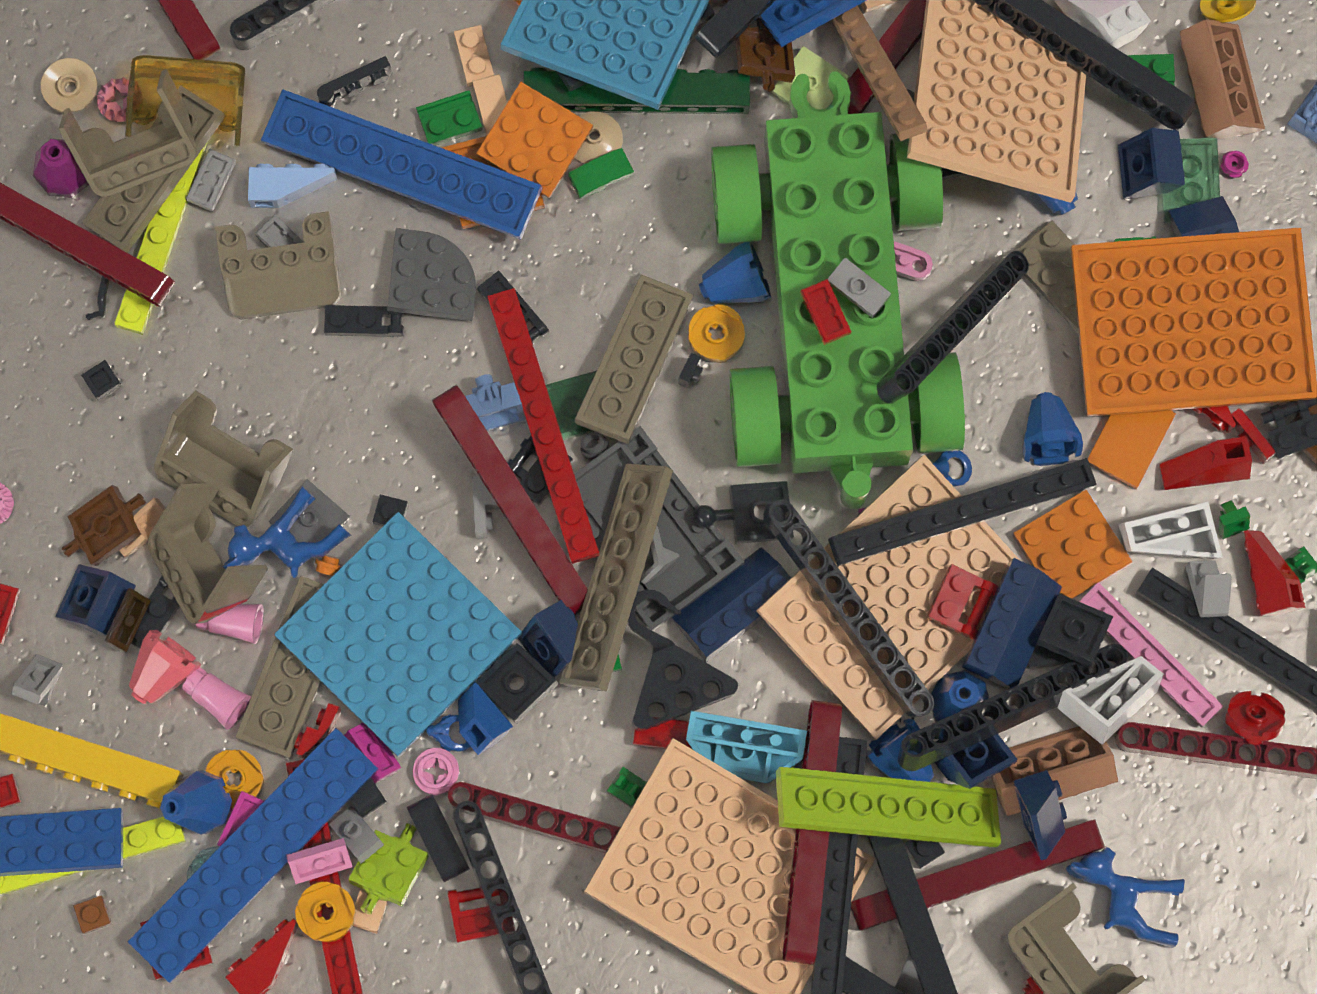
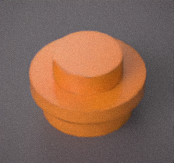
(328, 565)

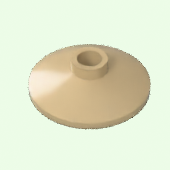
(65, 73)
(609, 140)

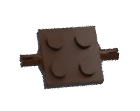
(763, 56)
(104, 525)

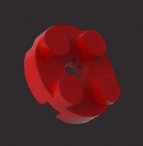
(1255, 729)

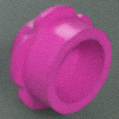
(1234, 156)

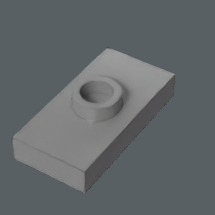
(211, 180)
(276, 233)
(858, 287)
(357, 834)

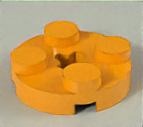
(714, 317)
(238, 761)
(310, 904)

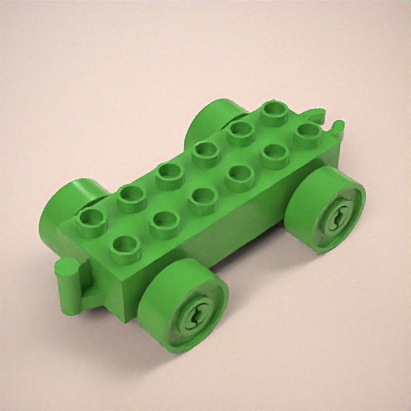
(829, 204)

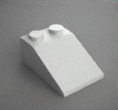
(1111, 20)

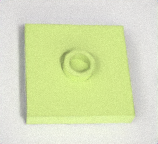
(818, 72)

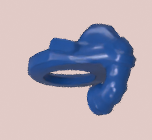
(943, 466)
(440, 733)

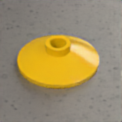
(1226, 9)

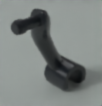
(101, 300)

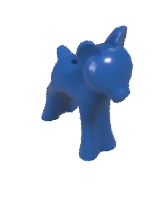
(246, 548)
(1097, 869)

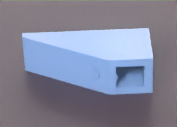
(282, 185)

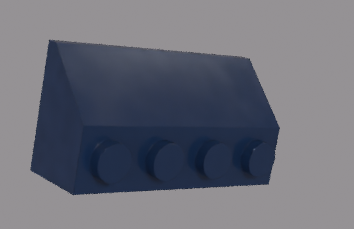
(731, 605)
(1012, 624)

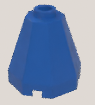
(736, 278)
(1050, 432)
(948, 691)
(886, 750)
(197, 802)

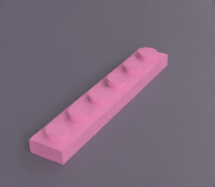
(1139, 642)

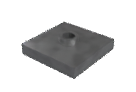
(318, 518)

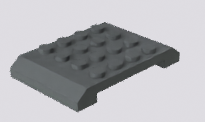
(703, 552)

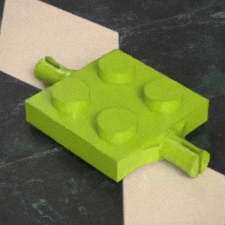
(390, 870)

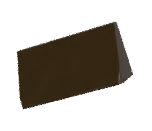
(127, 620)

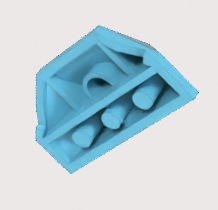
(745, 746)

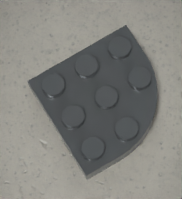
(430, 277)

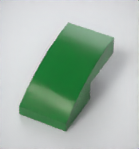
(600, 172)

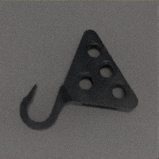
(665, 653)

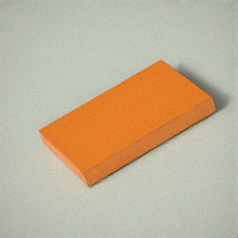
(1130, 444)

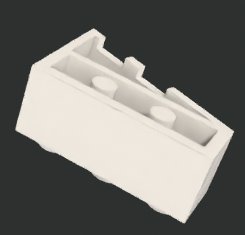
(1174, 533)
(1112, 699)

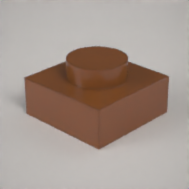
(92, 914)

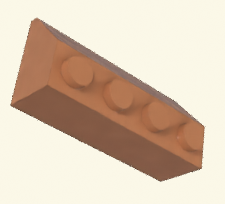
(1221, 79)
(1068, 756)

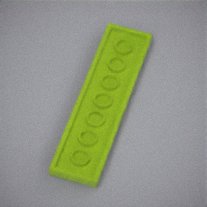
(887, 807)

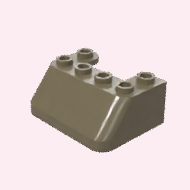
(280, 276)
(201, 453)
(1056, 960)

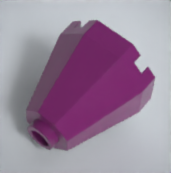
(58, 170)

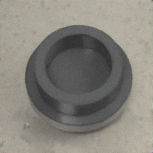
(593, 445)

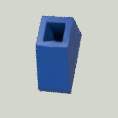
(481, 720)

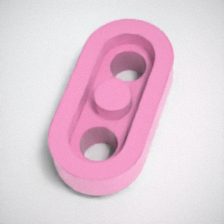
(906, 257)

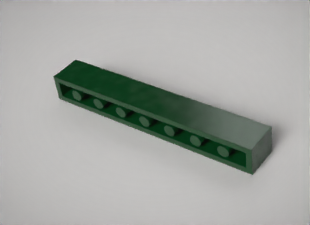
(687, 94)

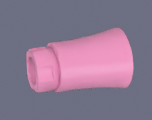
(240, 622)
(217, 697)

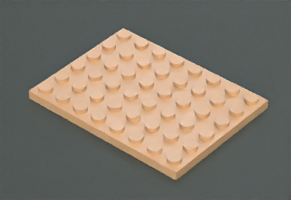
(996, 102)
(898, 593)
(709, 871)

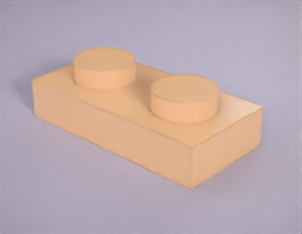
(473, 53)

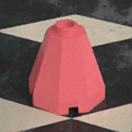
(160, 668)

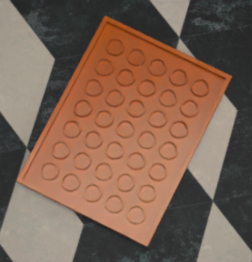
(1194, 322)

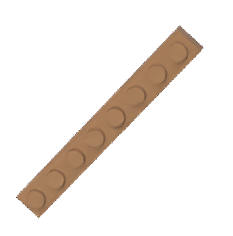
(880, 74)

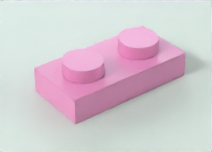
(319, 861)

